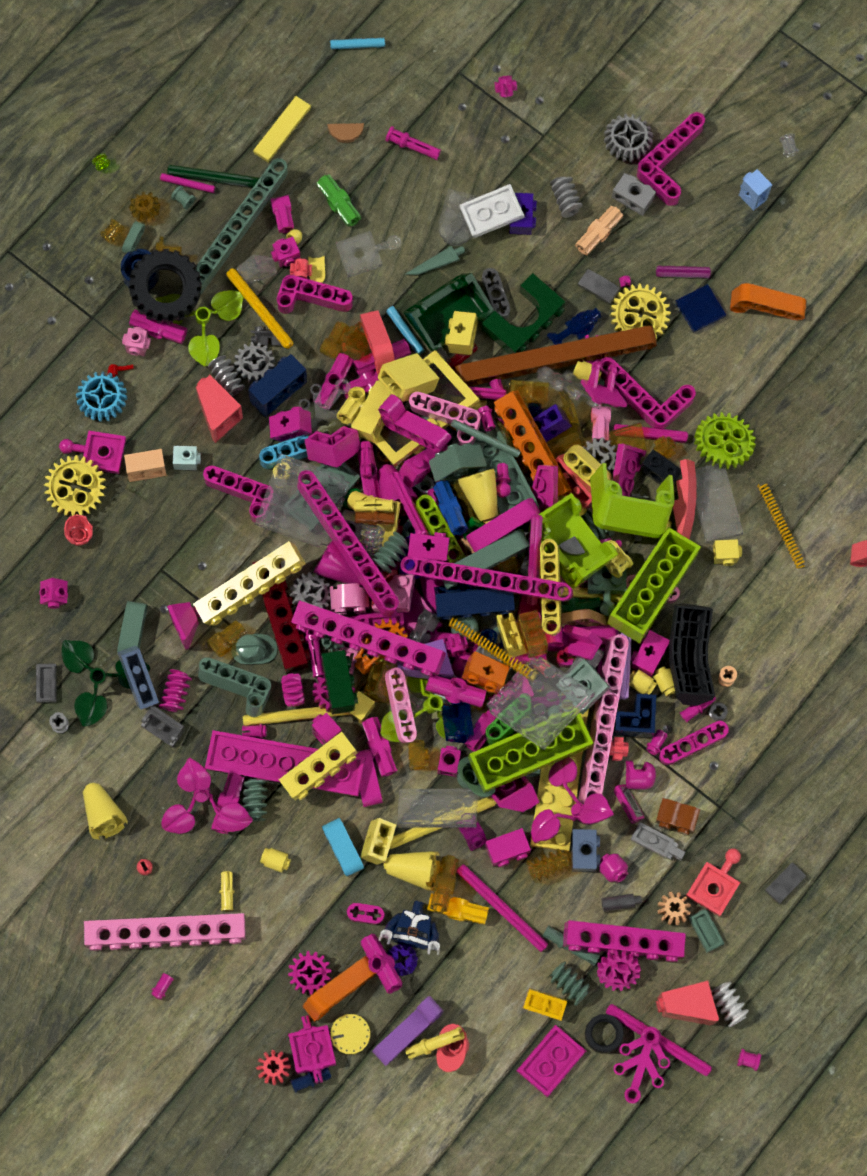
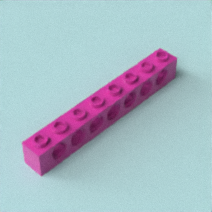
(305, 612)

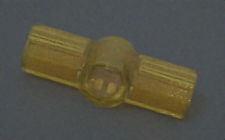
(444, 884)

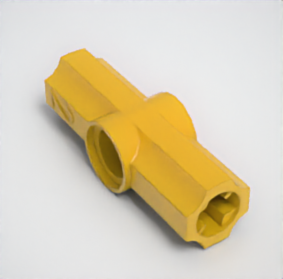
(462, 910)

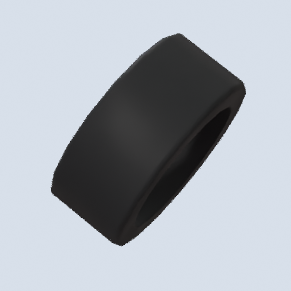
(589, 1037)

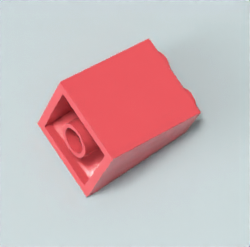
(218, 406)
(689, 1004)

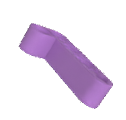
(408, 1031)

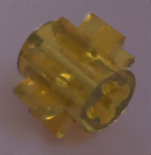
(665, 446)

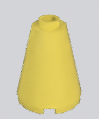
(481, 494)
(102, 812)
(414, 868)

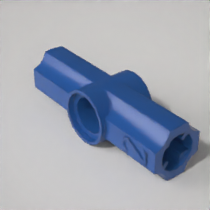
(450, 508)

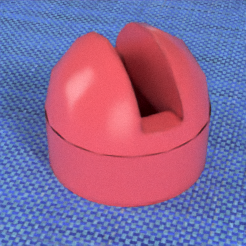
(148, 864)

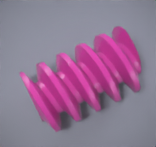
(175, 691)

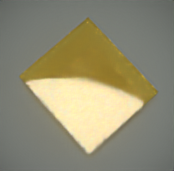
(628, 435)

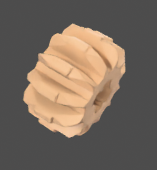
(674, 915)

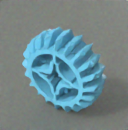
(85, 393)

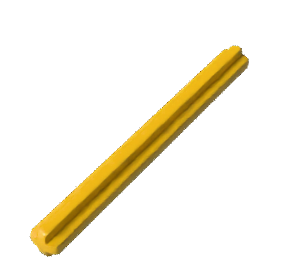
(260, 309)

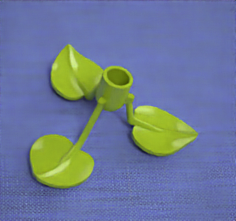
(227, 305)
(430, 705)

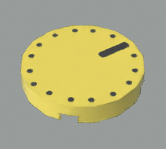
(350, 1034)

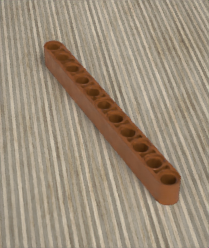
(557, 356)

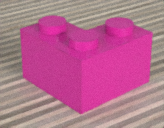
(333, 448)

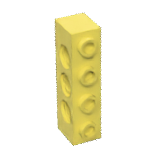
(307, 767)

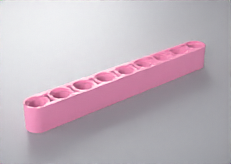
(609, 712)

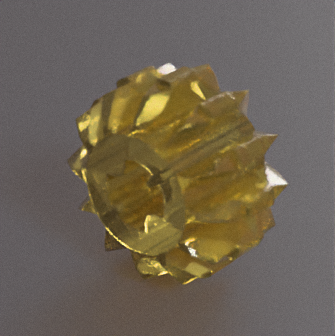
(138, 209)

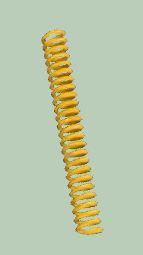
(784, 537)
(495, 655)

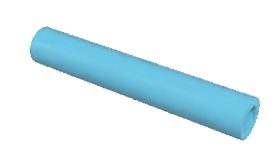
(357, 43)
(404, 329)

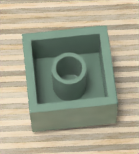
(457, 462)

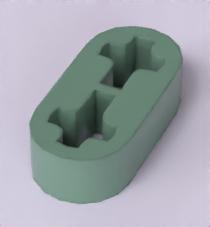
(133, 237)

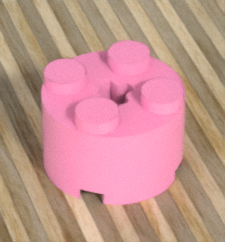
(348, 599)

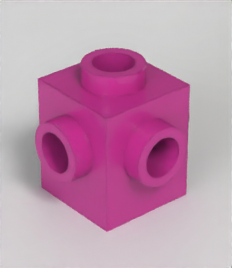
(285, 251)
(53, 592)

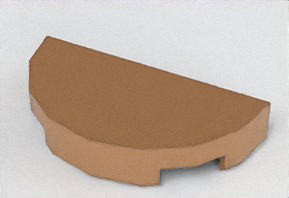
(345, 132)

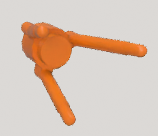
(365, 663)

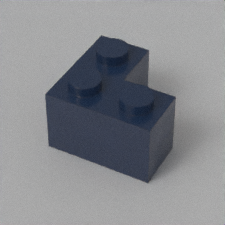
(641, 721)

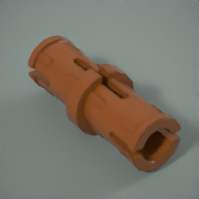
(374, 518)

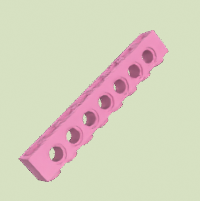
(93, 930)

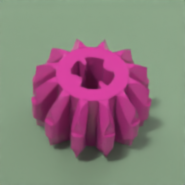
(293, 690)

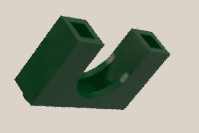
(514, 338)

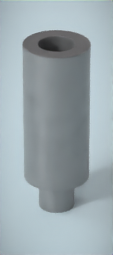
(620, 902)

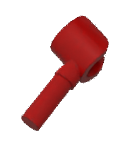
(113, 368)

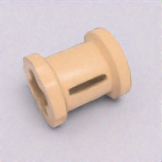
(726, 671)

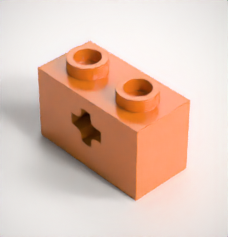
(485, 672)

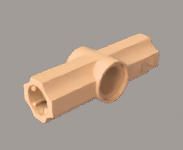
(599, 230)

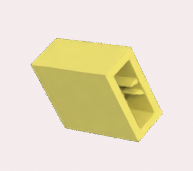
(408, 376)

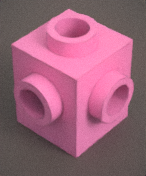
(136, 341)

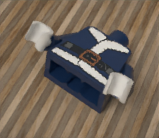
(413, 929)

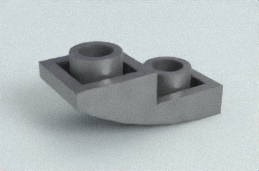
(599, 286)

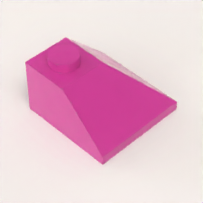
(185, 621)
(516, 795)

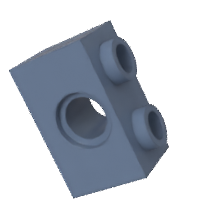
(583, 862)

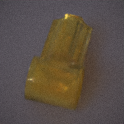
(331, 345)
(222, 641)

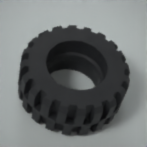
(165, 261)

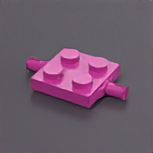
(312, 1049)

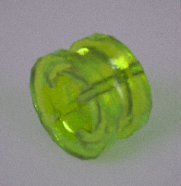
(101, 162)

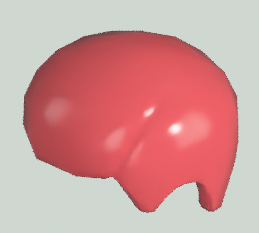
(78, 530)

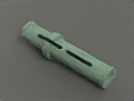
(557, 937)

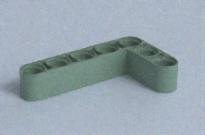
(492, 555)

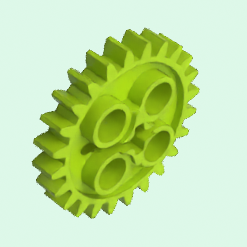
(724, 440)

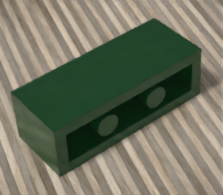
(339, 682)

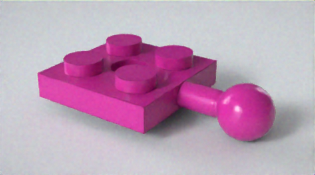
(94, 443)

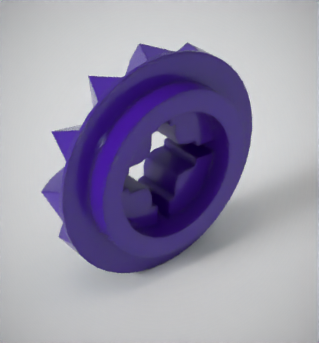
(410, 962)

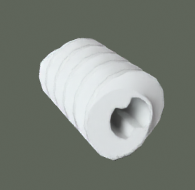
(729, 1003)

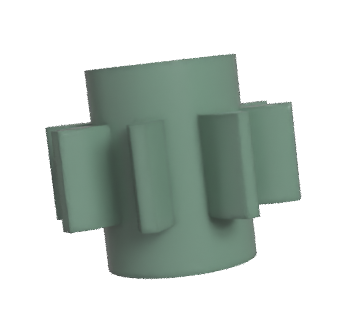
(328, 644)

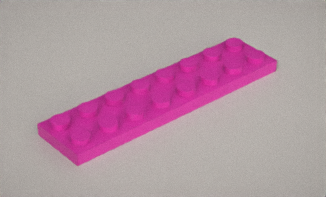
(274, 759)

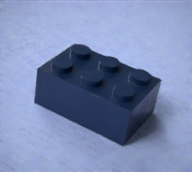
(277, 385)

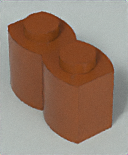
(677, 816)

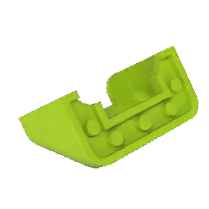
(564, 522)

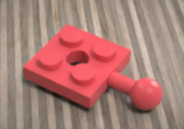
(711, 875)

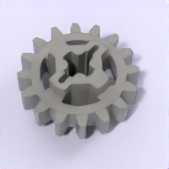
(246, 363)
(597, 449)
(310, 585)

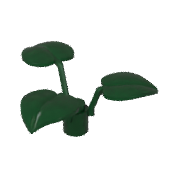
(90, 707)

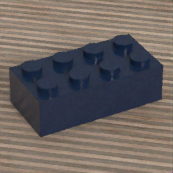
(469, 600)

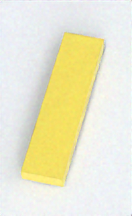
(282, 129)

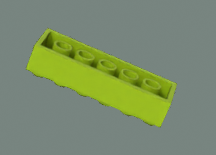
(653, 585)
(520, 756)

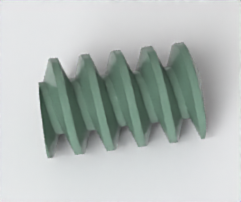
(390, 552)
(254, 798)
(569, 983)

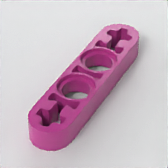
(693, 742)

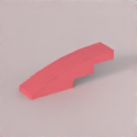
(685, 506)

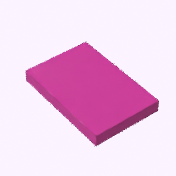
(551, 1061)

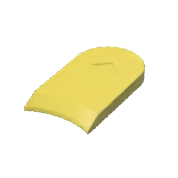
(318, 269)

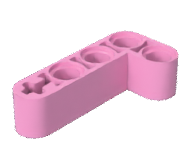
(443, 413)

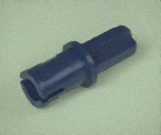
(308, 1080)

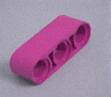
(369, 785)

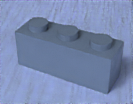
(138, 677)

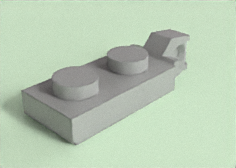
(656, 842)

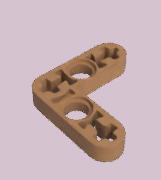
(585, 617)

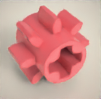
(301, 268)
(618, 749)

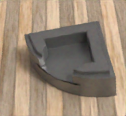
(572, 547)

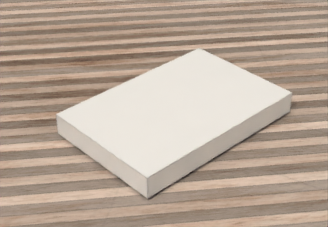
(491, 211)

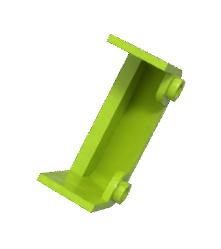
(630, 514)

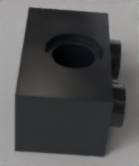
(659, 468)

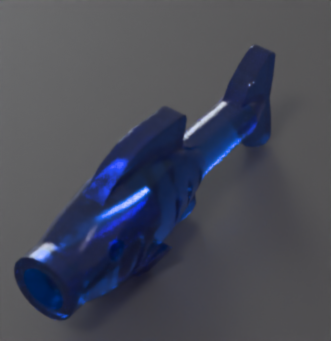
(580, 325)

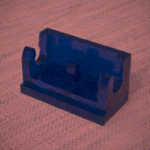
(457, 722)

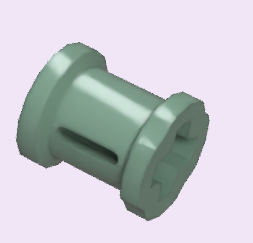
(183, 197)

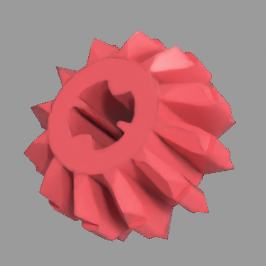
(268, 1072)

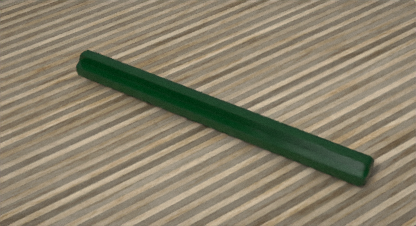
(214, 176)

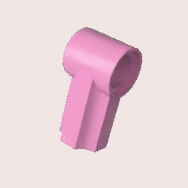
(600, 422)

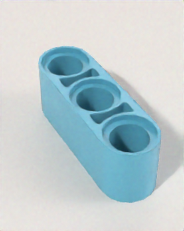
(275, 450)
(342, 847)

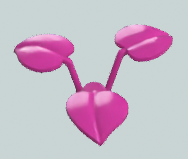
(197, 779)
(593, 811)

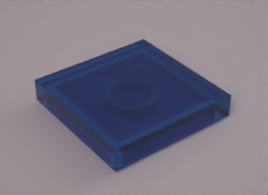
(700, 308)

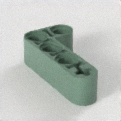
(207, 673)

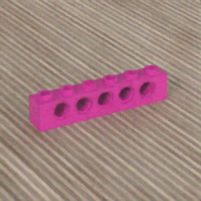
(674, 940)

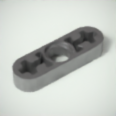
(488, 288)

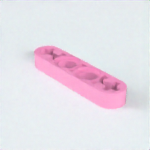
(397, 705)

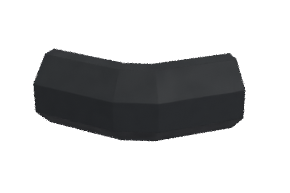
(690, 654)

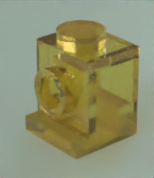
(418, 755)

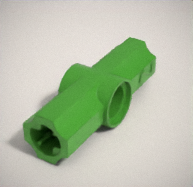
(338, 200)

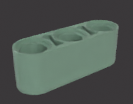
(132, 625)

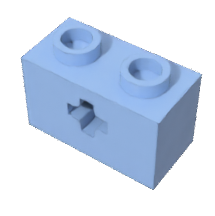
(755, 189)

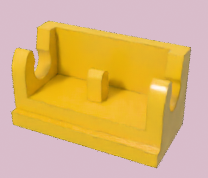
(545, 1004)

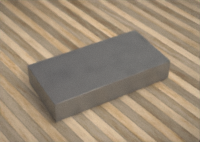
(46, 683)
(785, 883)

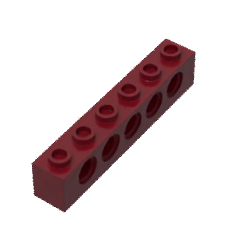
(291, 661)

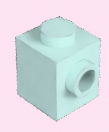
(186, 458)

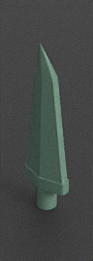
(444, 258)

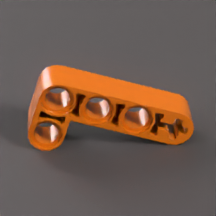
(767, 300)
(337, 989)

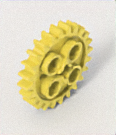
(643, 297)
(69, 502)

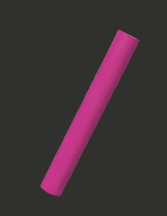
(188, 183)

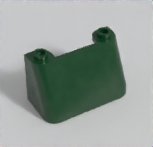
(432, 313)

